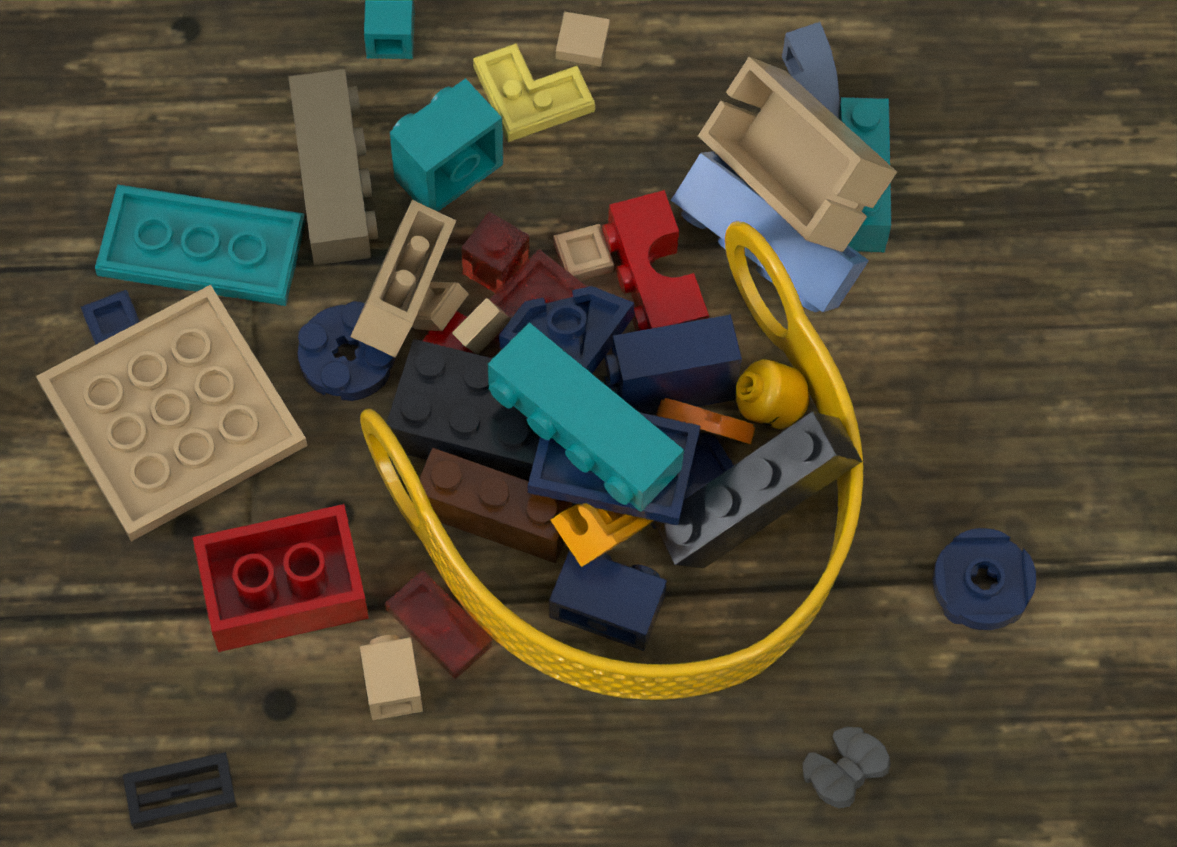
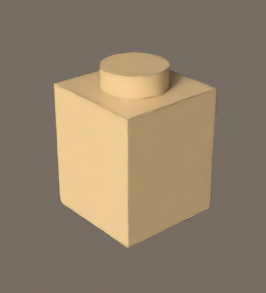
(391, 677)

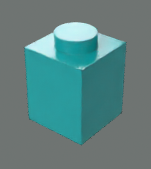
(389, 29)

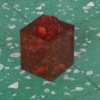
(494, 252)

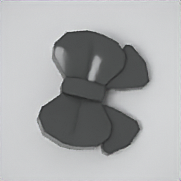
(862, 759)

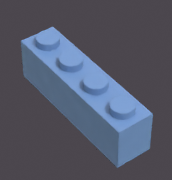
(717, 196)

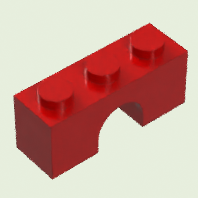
(641, 233)

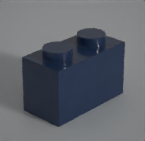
(609, 599)

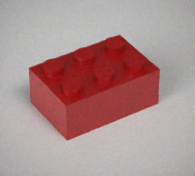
(280, 578)

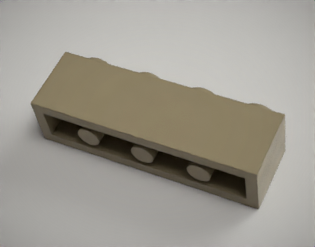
(330, 167)

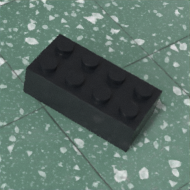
(449, 407)

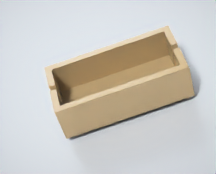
(797, 155)

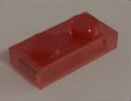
(439, 624)

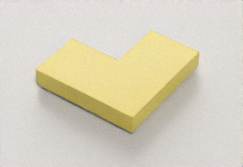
(530, 104)

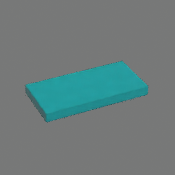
(200, 243)

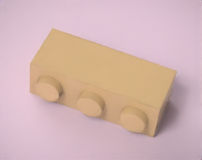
(403, 279)

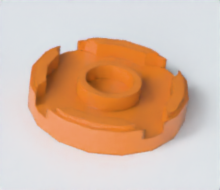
(708, 420)

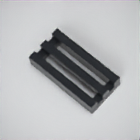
(181, 810)

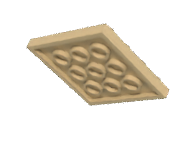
(171, 412)

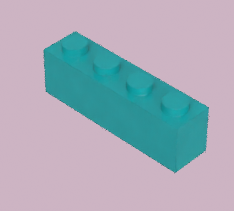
(584, 418)

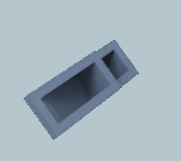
(812, 64)

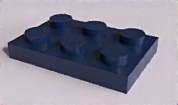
(559, 479)

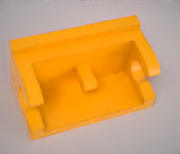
(595, 531)

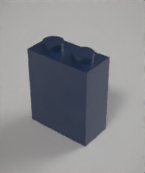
(679, 362)

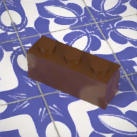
(492, 505)

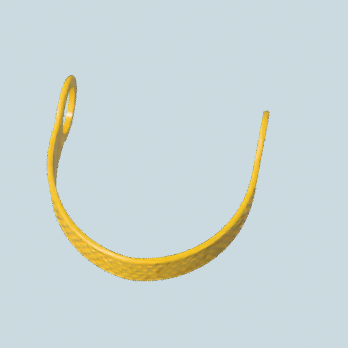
(639, 680)

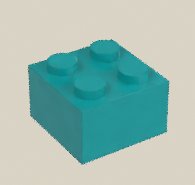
(447, 146)

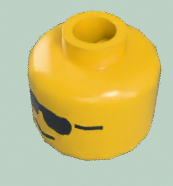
(772, 394)

